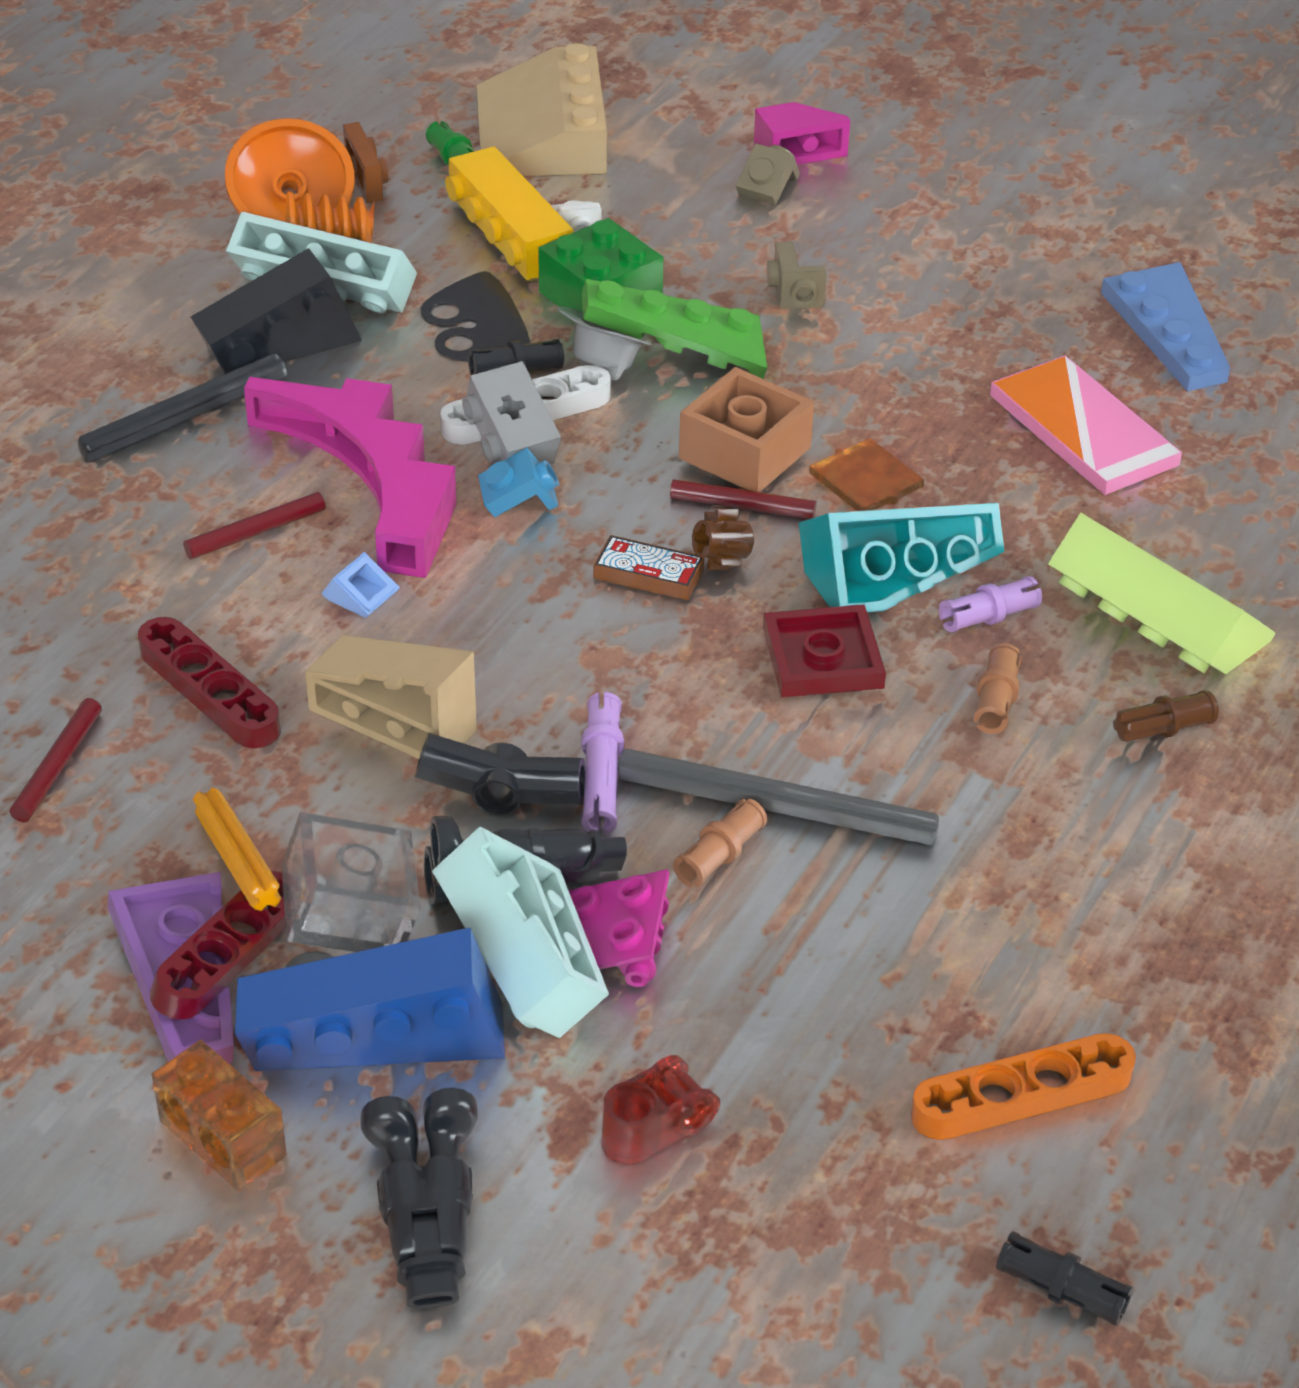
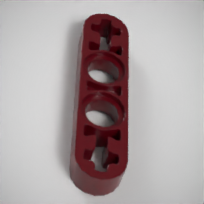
(217, 676)
(222, 939)

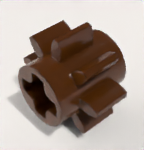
(722, 539)

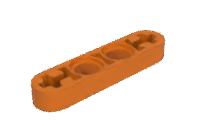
(1019, 1078)

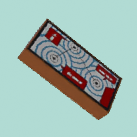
(648, 567)

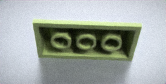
(1158, 596)

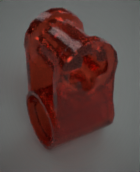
(654, 1111)

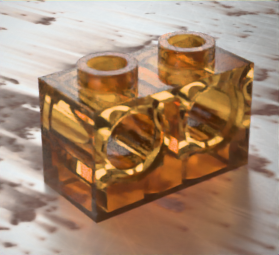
(219, 1114)

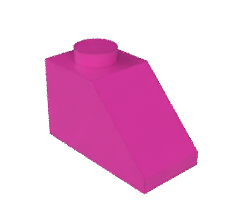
(803, 130)

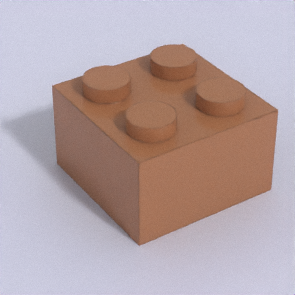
(746, 430)

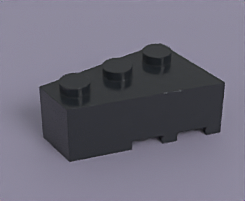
(282, 312)

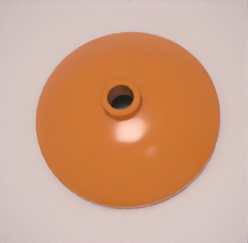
(282, 157)

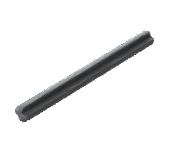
(779, 796)

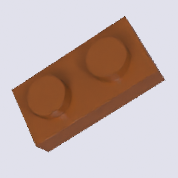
(369, 170)

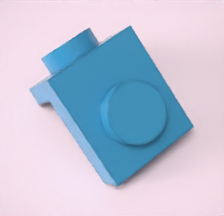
(517, 480)

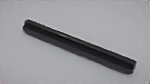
(177, 409)

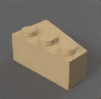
(395, 691)

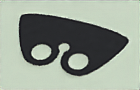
(488, 304)

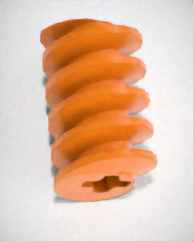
(338, 220)

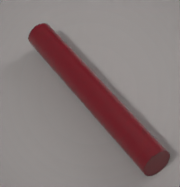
(743, 499)
(254, 525)
(55, 760)

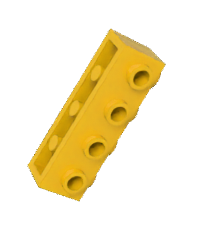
(504, 207)

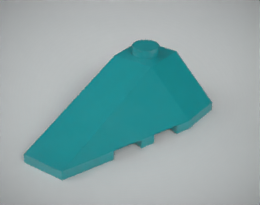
(895, 552)

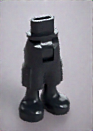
(573, 851)
(429, 1203)

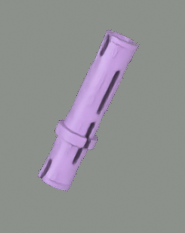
(602, 745)

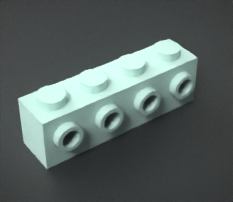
(359, 269)

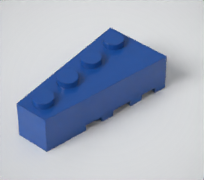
(374, 1008)

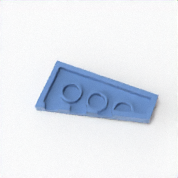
(1170, 322)

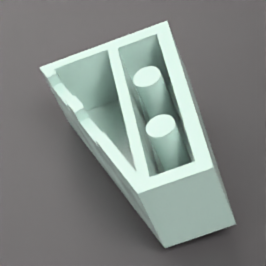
(524, 930)

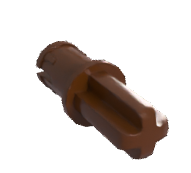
(1166, 716)

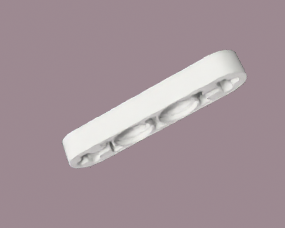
(574, 388)

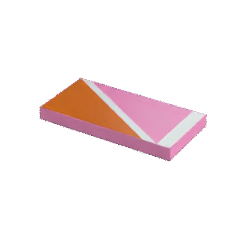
(1085, 424)

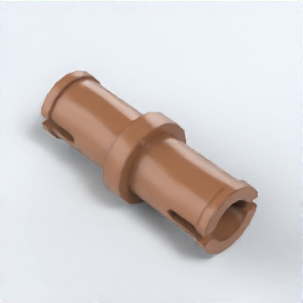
(998, 688)
(720, 842)

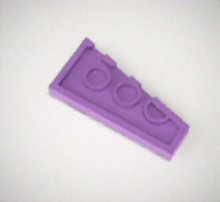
(151, 927)

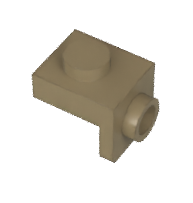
(767, 173)
(795, 284)

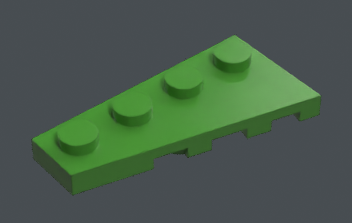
(678, 323)

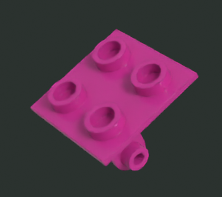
(625, 922)

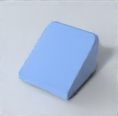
(361, 587)

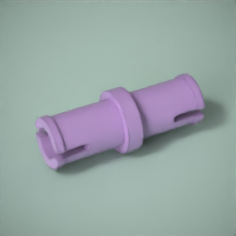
(990, 604)

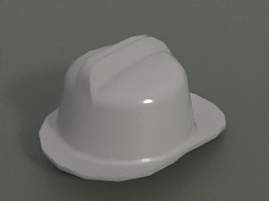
(601, 345)

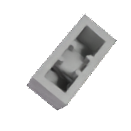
(510, 414)

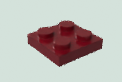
(823, 651)

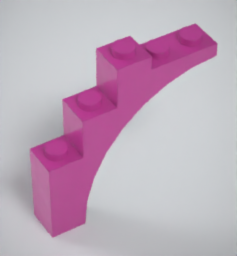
(387, 454)

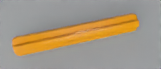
(237, 849)

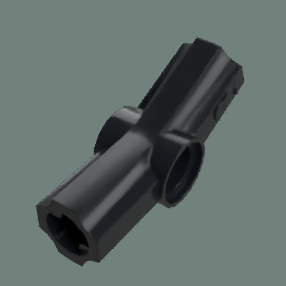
(501, 774)

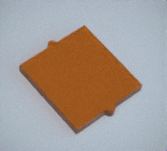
(866, 476)

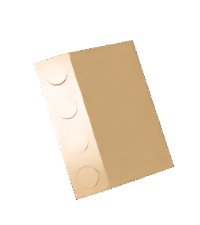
(547, 113)

